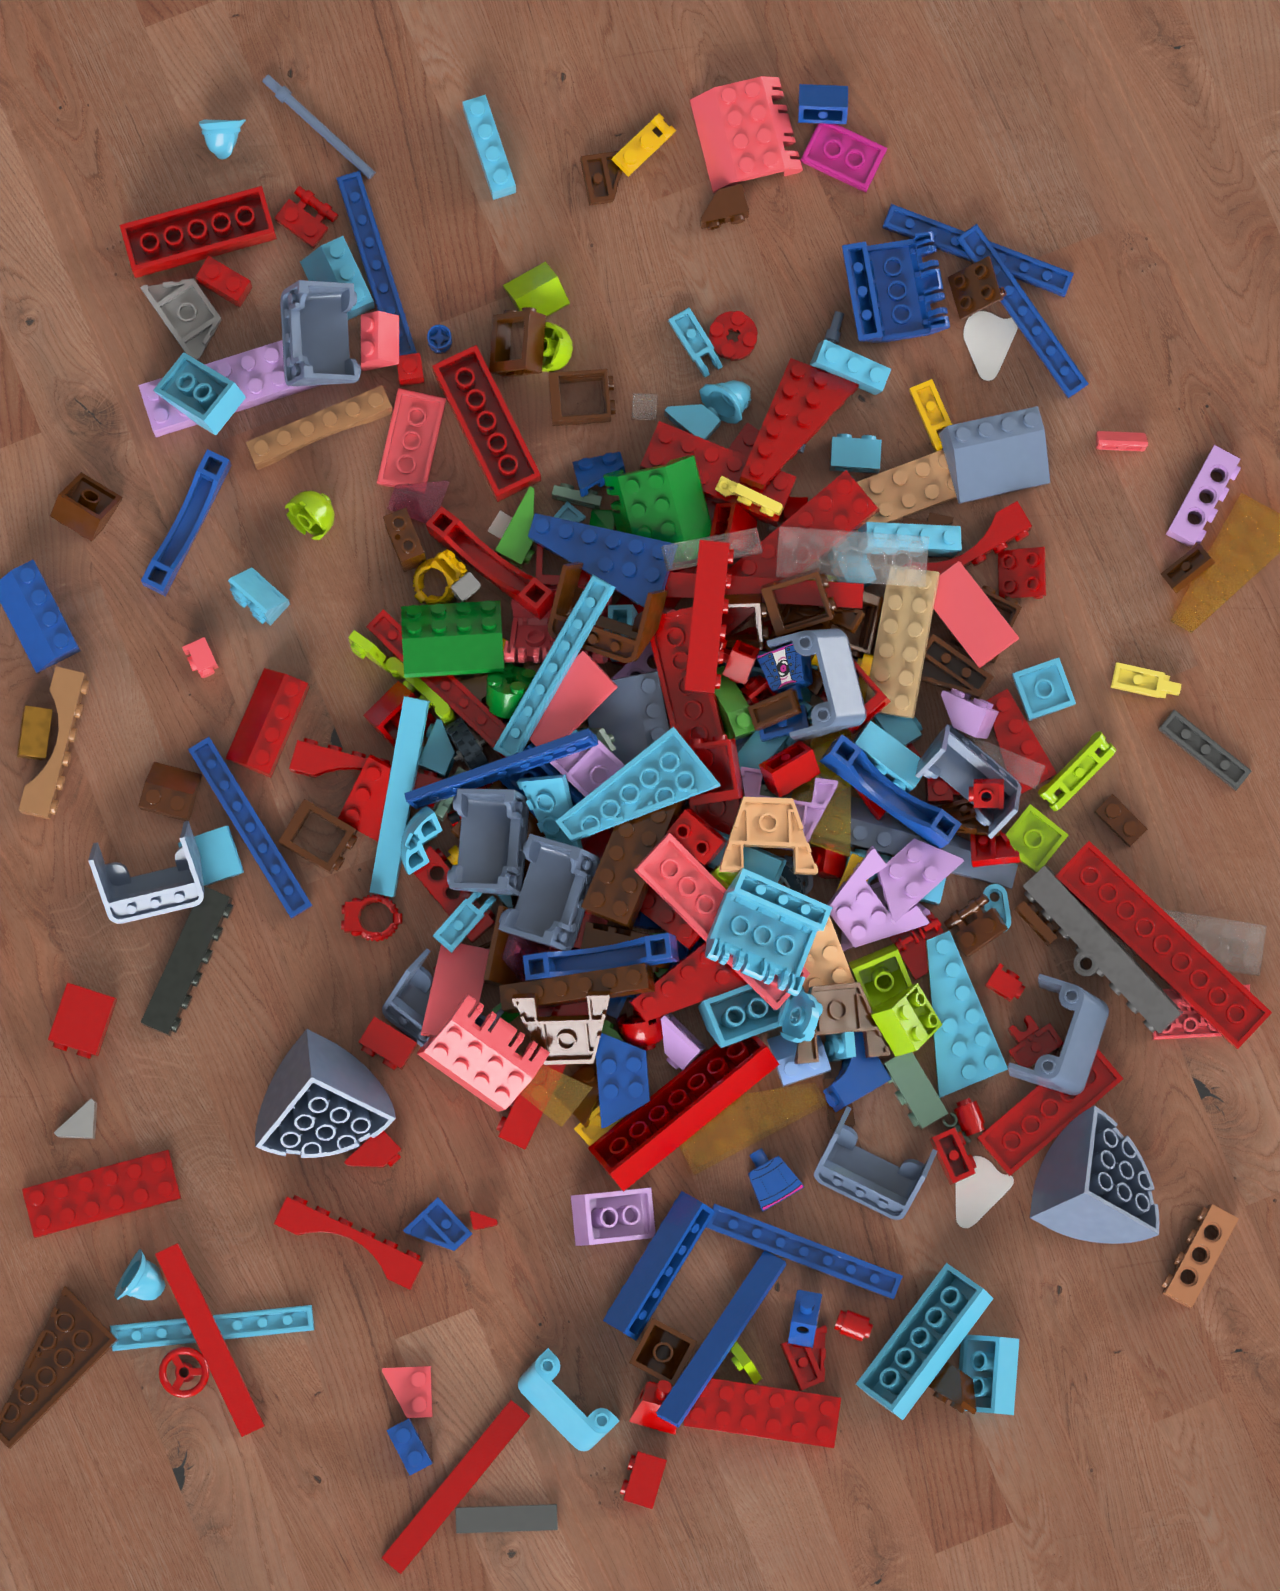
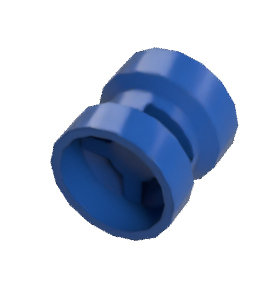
(439, 334)

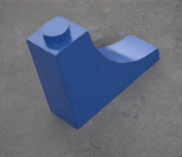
(856, 1077)

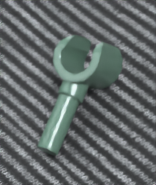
(967, 1139)

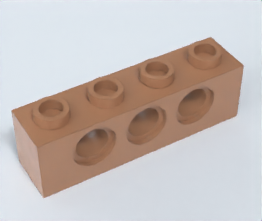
(1224, 1225)

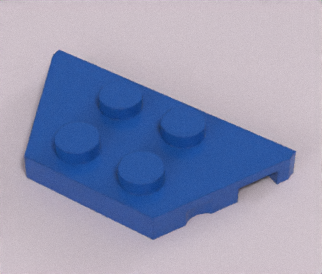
(621, 1078)

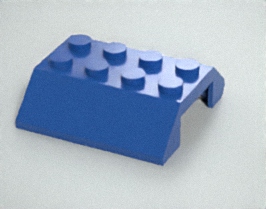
(895, 289)

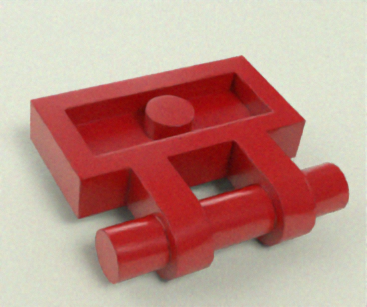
(303, 224)

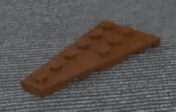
(60, 1357)

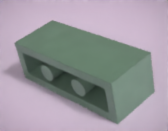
(915, 1090)

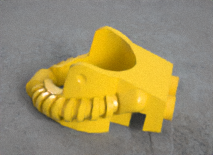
(449, 566)

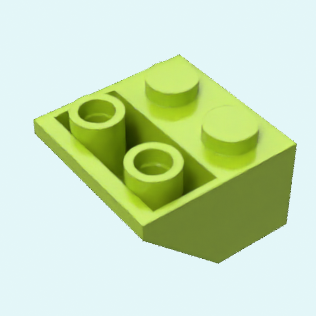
(906, 1020)

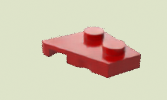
(807, 1362)

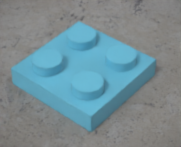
(1043, 689)

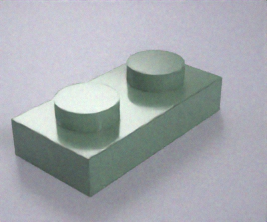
(567, 493)

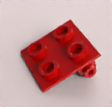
(1022, 573)
(913, 945)

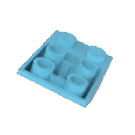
(259, 595)

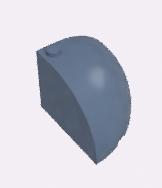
(321, 1102)
(1095, 1184)

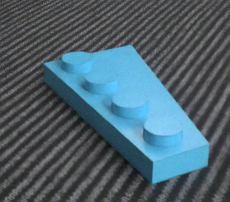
(549, 800)

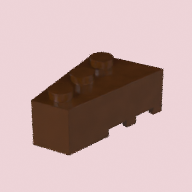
(951, 669)
(602, 935)

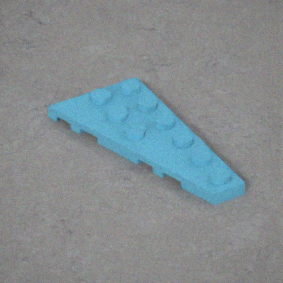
(650, 781)

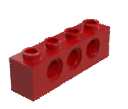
(438, 890)

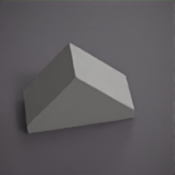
(80, 1124)

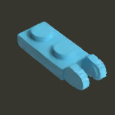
(694, 340)
(462, 922)

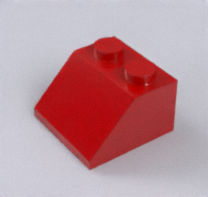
(387, 711)

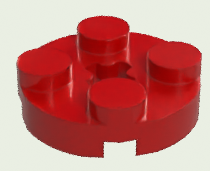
(738, 323)

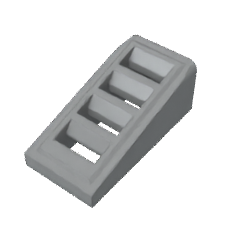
(465, 587)

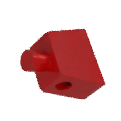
(731, 518)
(647, 1405)

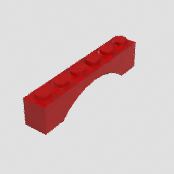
(1006, 526)
(468, 547)
(317, 760)
(301, 1219)

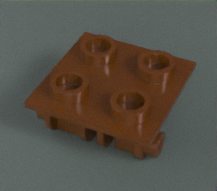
(975, 288)

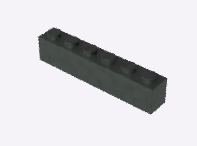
(186, 962)

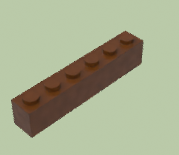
(574, 987)

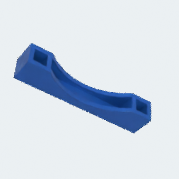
(187, 524)
(924, 819)
(647, 949)

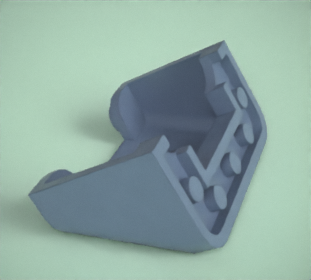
(317, 333)
(490, 841)
(551, 893)

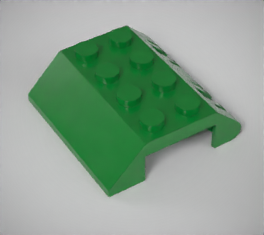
(661, 501)
(452, 639)

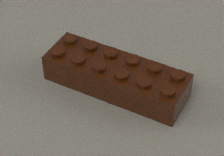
(616, 888)

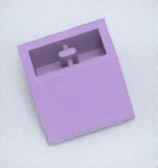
(969, 715)

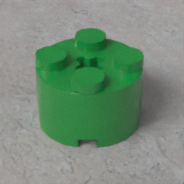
(506, 689)

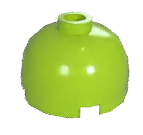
(557, 348)
(311, 513)

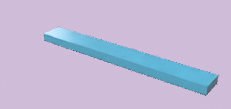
(554, 667)
(396, 809)
(231, 1327)

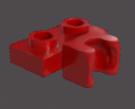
(1033, 1042)

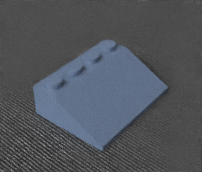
(996, 454)
(633, 714)

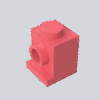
(201, 657)

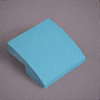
(218, 855)

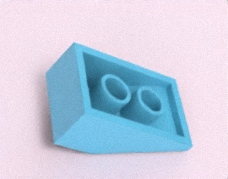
(200, 393)

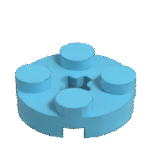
(802, 1028)

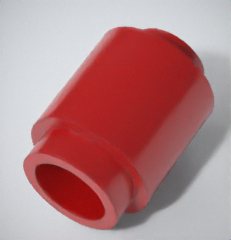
(969, 1116)
(853, 1325)

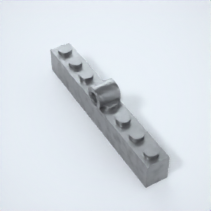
(1103, 949)

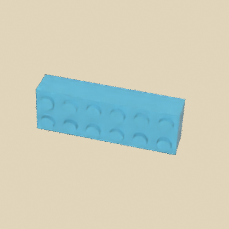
(924, 1341)

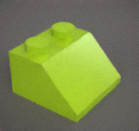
(881, 975)

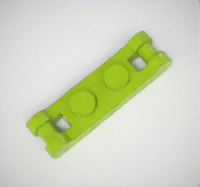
(414, 684)
(1077, 771)

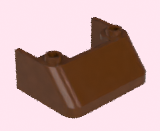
(608, 636)

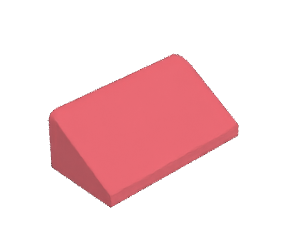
(1121, 441)

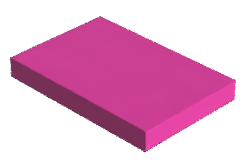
(844, 155)

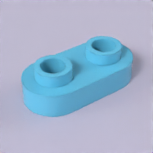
(1001, 905)

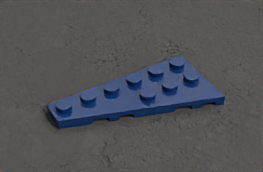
(619, 558)

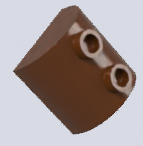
(663, 1352)

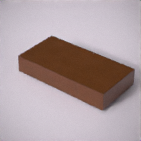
(774, 709)

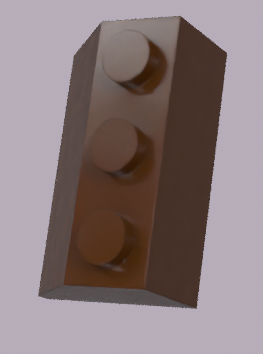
(497, 971)

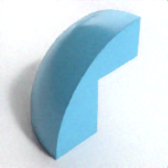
(420, 830)

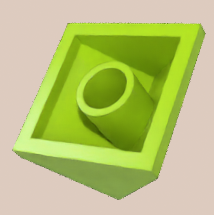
(537, 289)

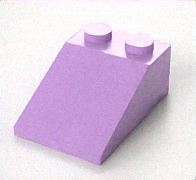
(613, 1216)

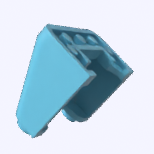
(558, 1409)

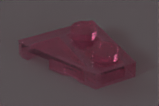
(420, 498)
(515, 950)

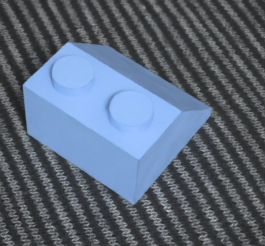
(788, 1071)

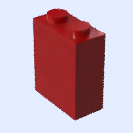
(82, 1020)

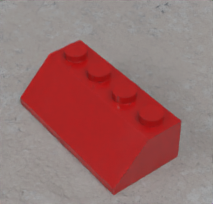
(268, 722)

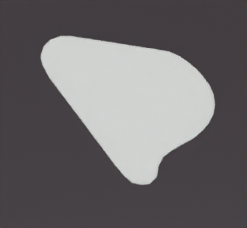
(988, 341)
(980, 1192)

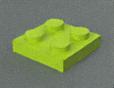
(1035, 838)

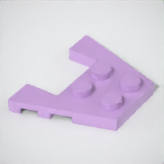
(808, 812)
(861, 911)

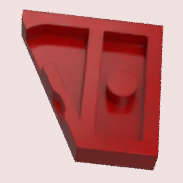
(992, 851)

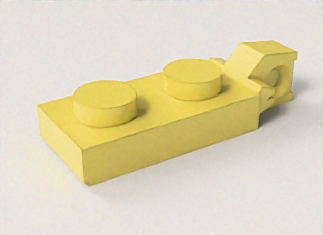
(748, 496)
(1143, 681)

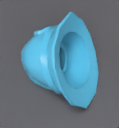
(221, 135)
(727, 399)
(140, 1280)

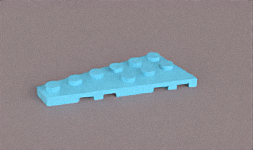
(965, 1041)

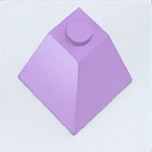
(679, 1042)

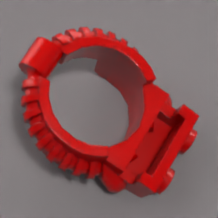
(353, 911)

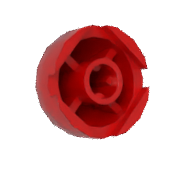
(639, 1032)

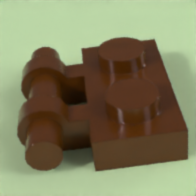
(980, 931)

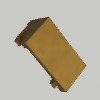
(34, 733)

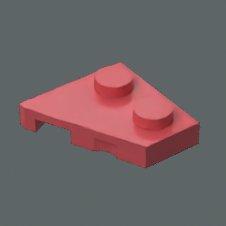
(412, 1389)

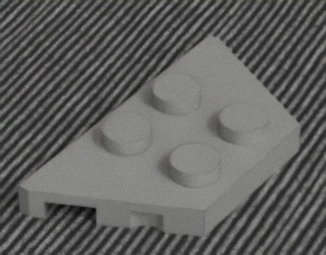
(185, 313)

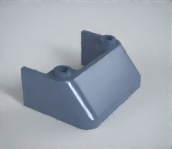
(844, 696)
(959, 763)
(154, 892)
(410, 998)
(1072, 1068)
(869, 1177)

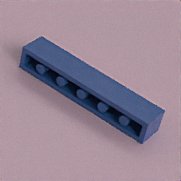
(658, 1265)

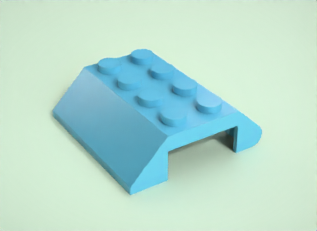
(766, 930)

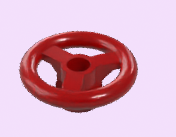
(175, 1389)

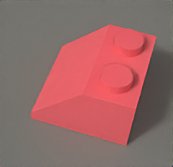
(379, 340)

